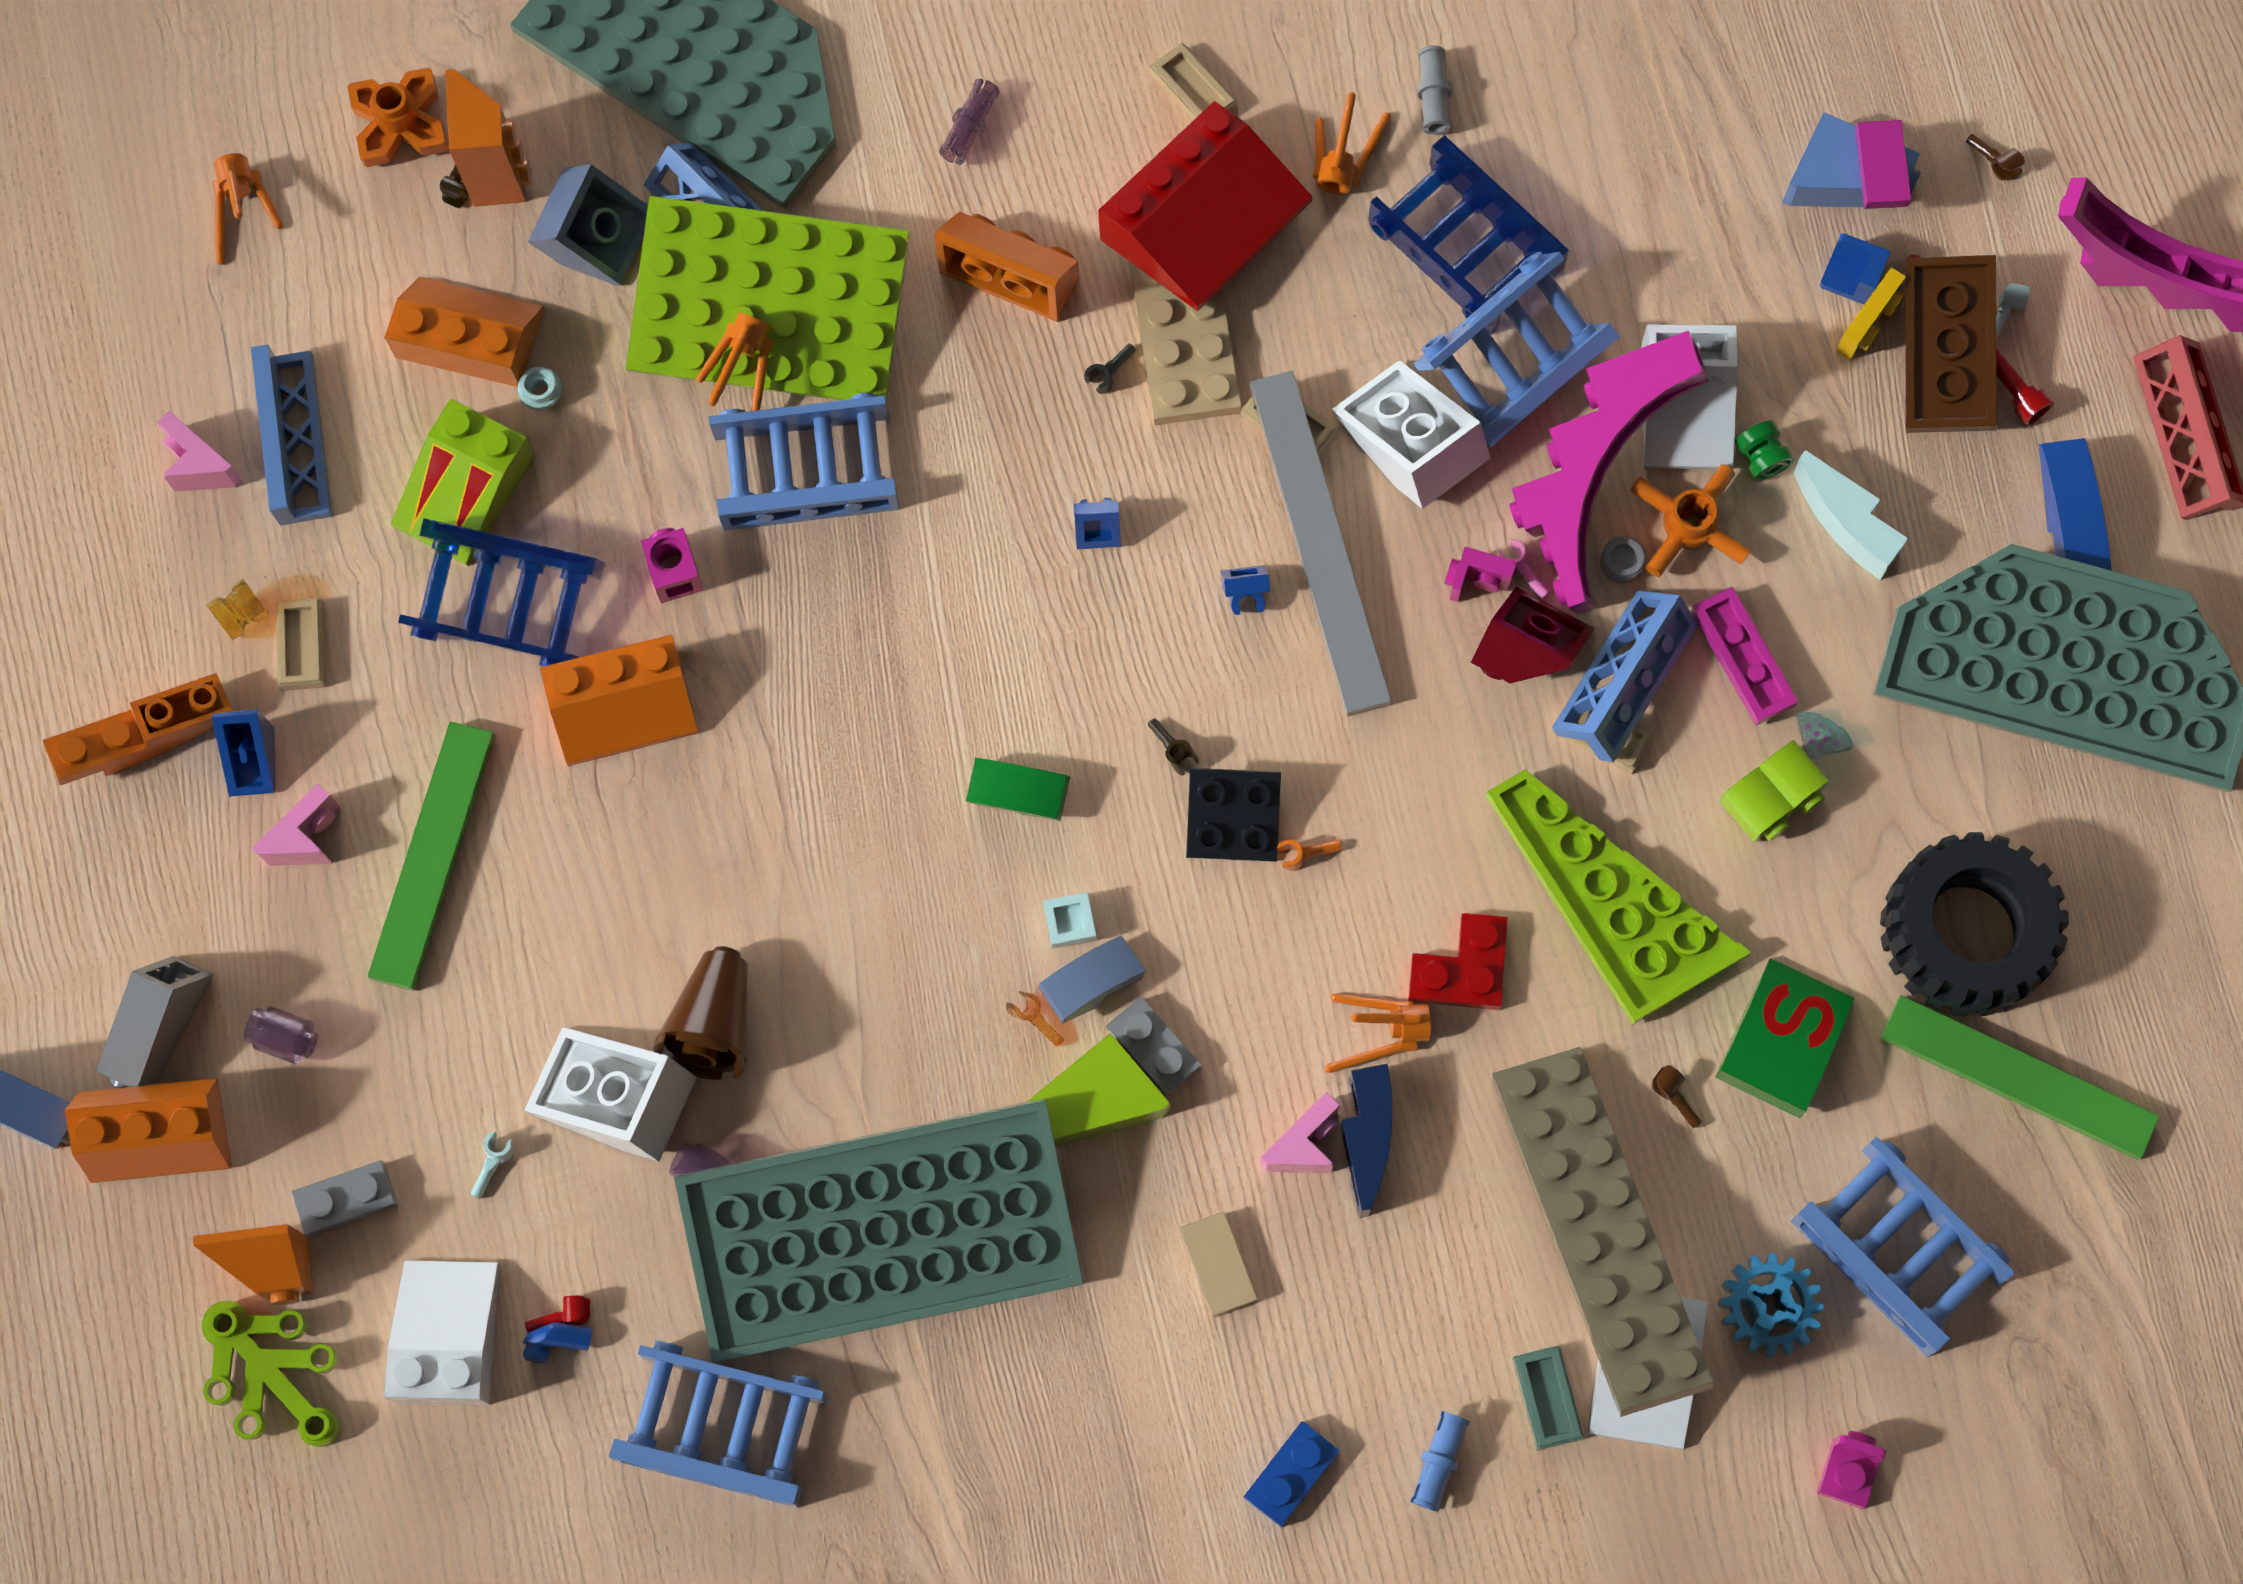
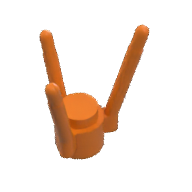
(1337, 171)
(235, 182)
(744, 337)
(1405, 1021)

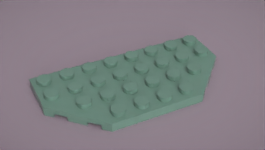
(712, 73)
(2072, 663)

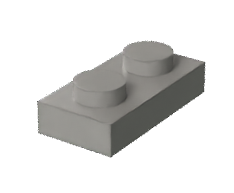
(1153, 1046)
(344, 1198)

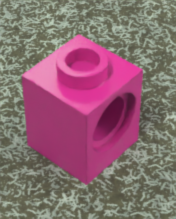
(675, 581)

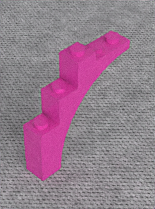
(2130, 253)
(1562, 503)

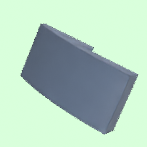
(1090, 978)

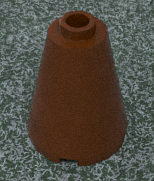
(710, 1018)

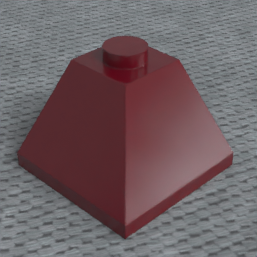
(1529, 639)

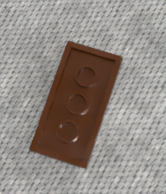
(1951, 344)

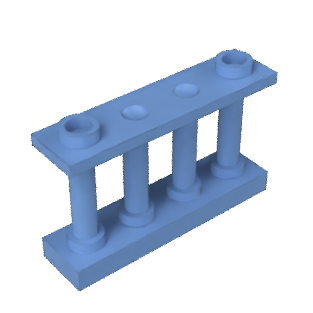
(1554, 365)
(787, 502)
(1891, 1291)
(686, 1459)

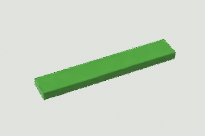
(431, 856)
(2019, 1077)

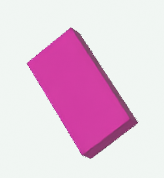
(1883, 164)

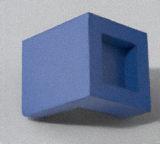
(1854, 268)

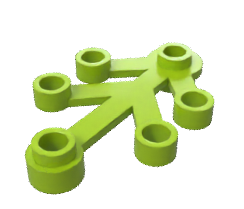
(264, 1368)

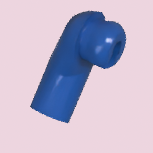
(555, 1335)

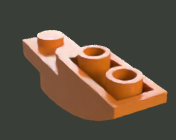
(139, 734)

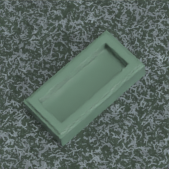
(1548, 1398)

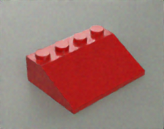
(1203, 207)

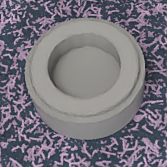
(1623, 559)

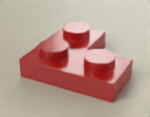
(1473, 976)

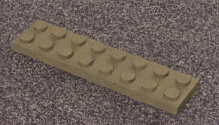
(1602, 1232)

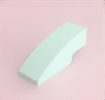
(1847, 515)

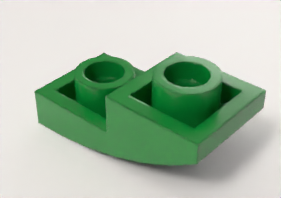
(1018, 789)

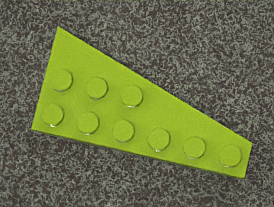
(1622, 913)

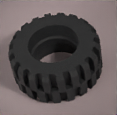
(2010, 880)

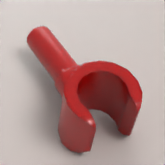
(575, 1312)

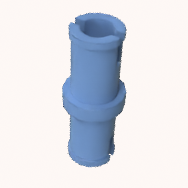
(1439, 1461)

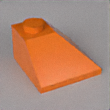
(265, 1259)

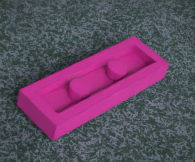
(1744, 656)

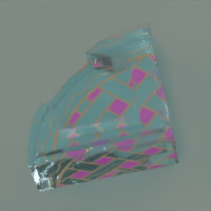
(1821, 735)

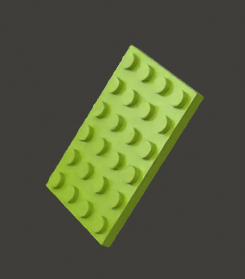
(816, 281)

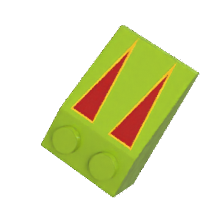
(463, 474)

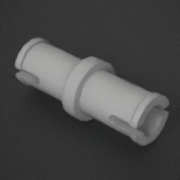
(1434, 90)

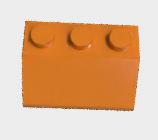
(484, 145)
(1006, 264)
(464, 330)
(619, 700)
(149, 1130)

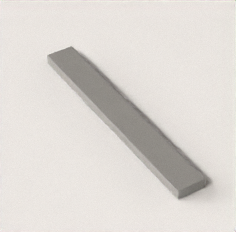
(1320, 543)

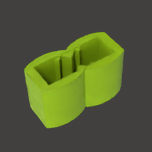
(1775, 792)

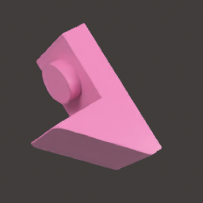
(198, 463)
(289, 839)
(1295, 1150)

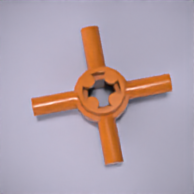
(1679, 531)

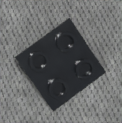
(1233, 814)

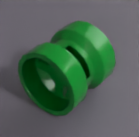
(1764, 450)

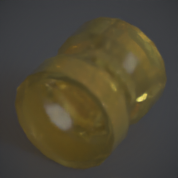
(237, 609)

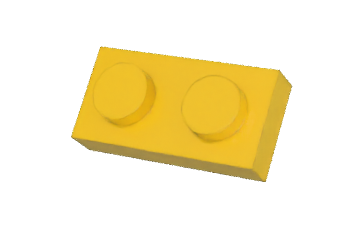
(1863, 328)

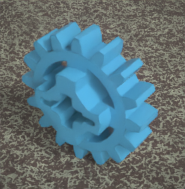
(1790, 1315)

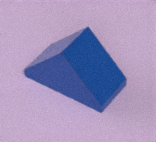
(246, 751)

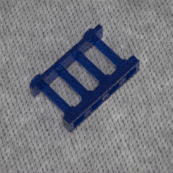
(1478, 195)
(489, 552)

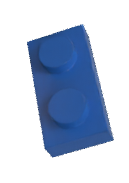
(1291, 1474)

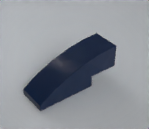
(1368, 1134)

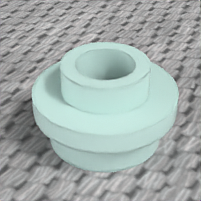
(535, 377)

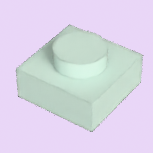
(1069, 920)

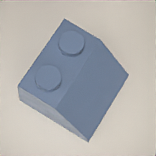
(591, 224)

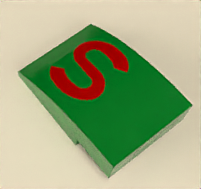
(1785, 1038)

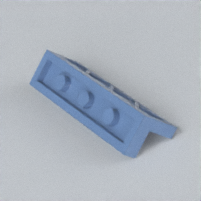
(698, 174)
(274, 437)
(1637, 673)

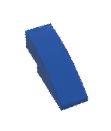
(2074, 503)

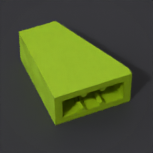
(1101, 1095)

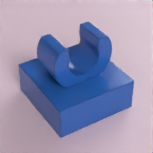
(1097, 524)
(1245, 582)

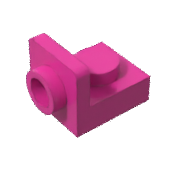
(1484, 569)
(1851, 1469)

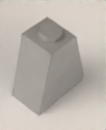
(151, 1020)

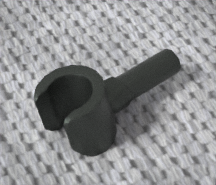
(1108, 369)

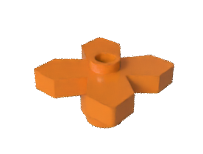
(397, 116)

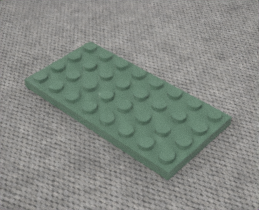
(878, 1230)

